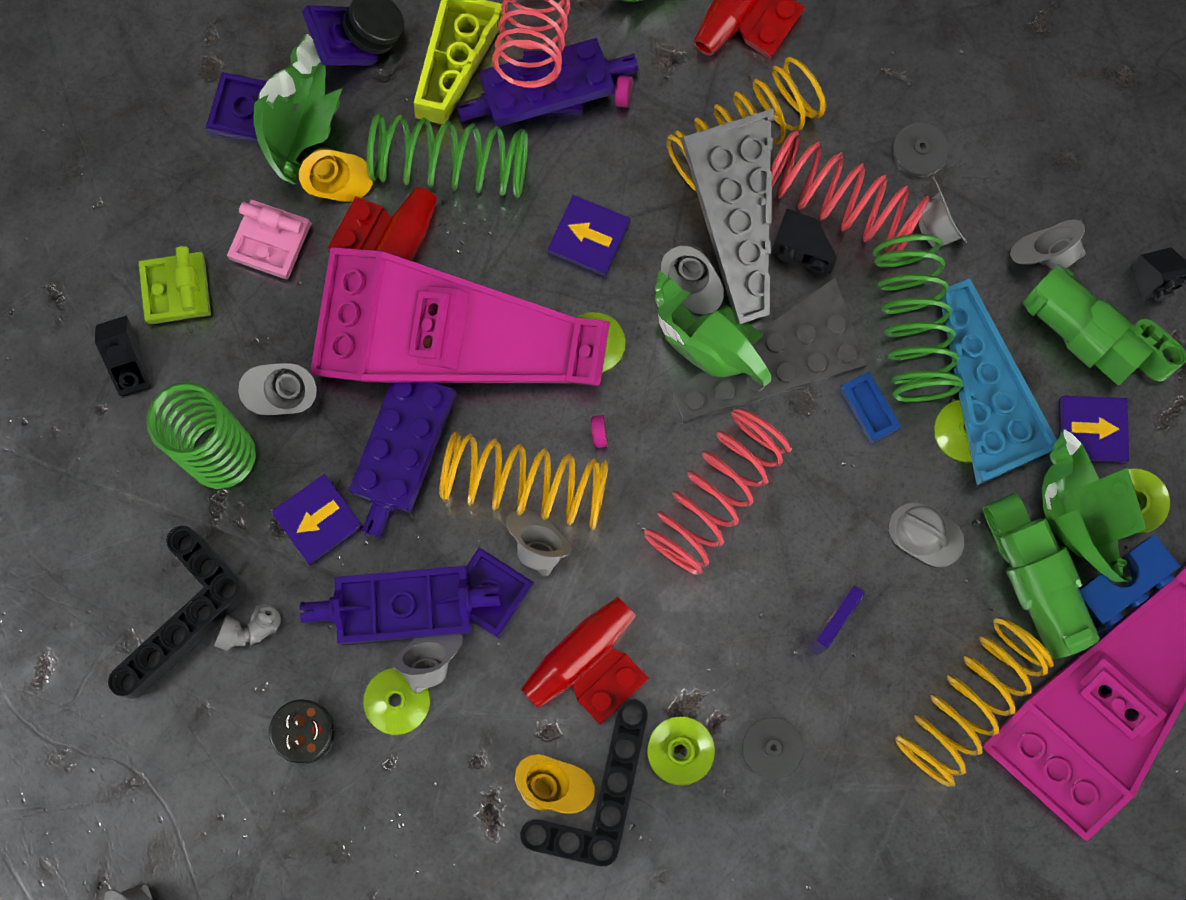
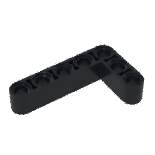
(184, 618)
(606, 798)

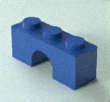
(1147, 565)

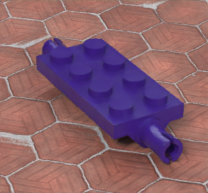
(582, 78)
(400, 449)
(401, 605)

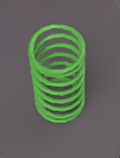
(520, 139)
(917, 378)
(190, 458)

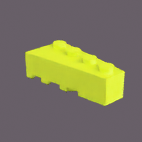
(454, 53)

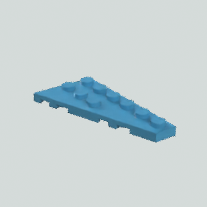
(996, 403)

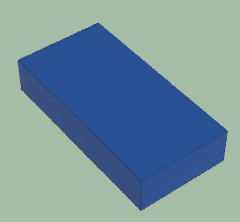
(870, 407)

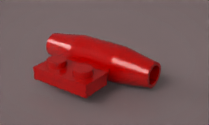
(760, 22)
(372, 228)
(588, 663)

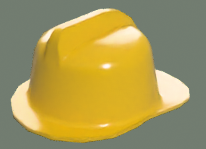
(334, 175)
(553, 785)

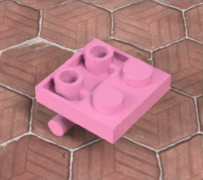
(268, 238)

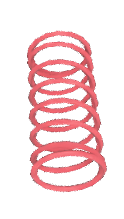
(556, 51)
(790, 148)
(677, 553)

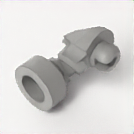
(261, 624)

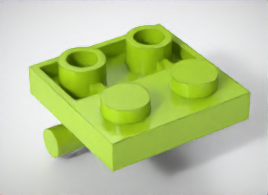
(174, 287)

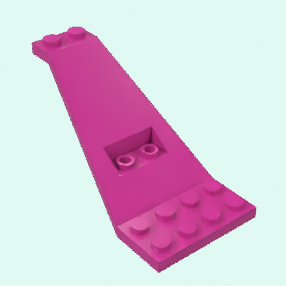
(383, 316)
(1079, 744)

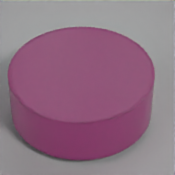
(624, 91)
(599, 431)

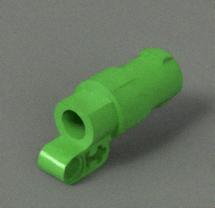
(1100, 332)
(1042, 577)

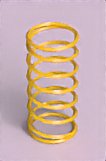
(800, 106)
(599, 477)
(1038, 649)

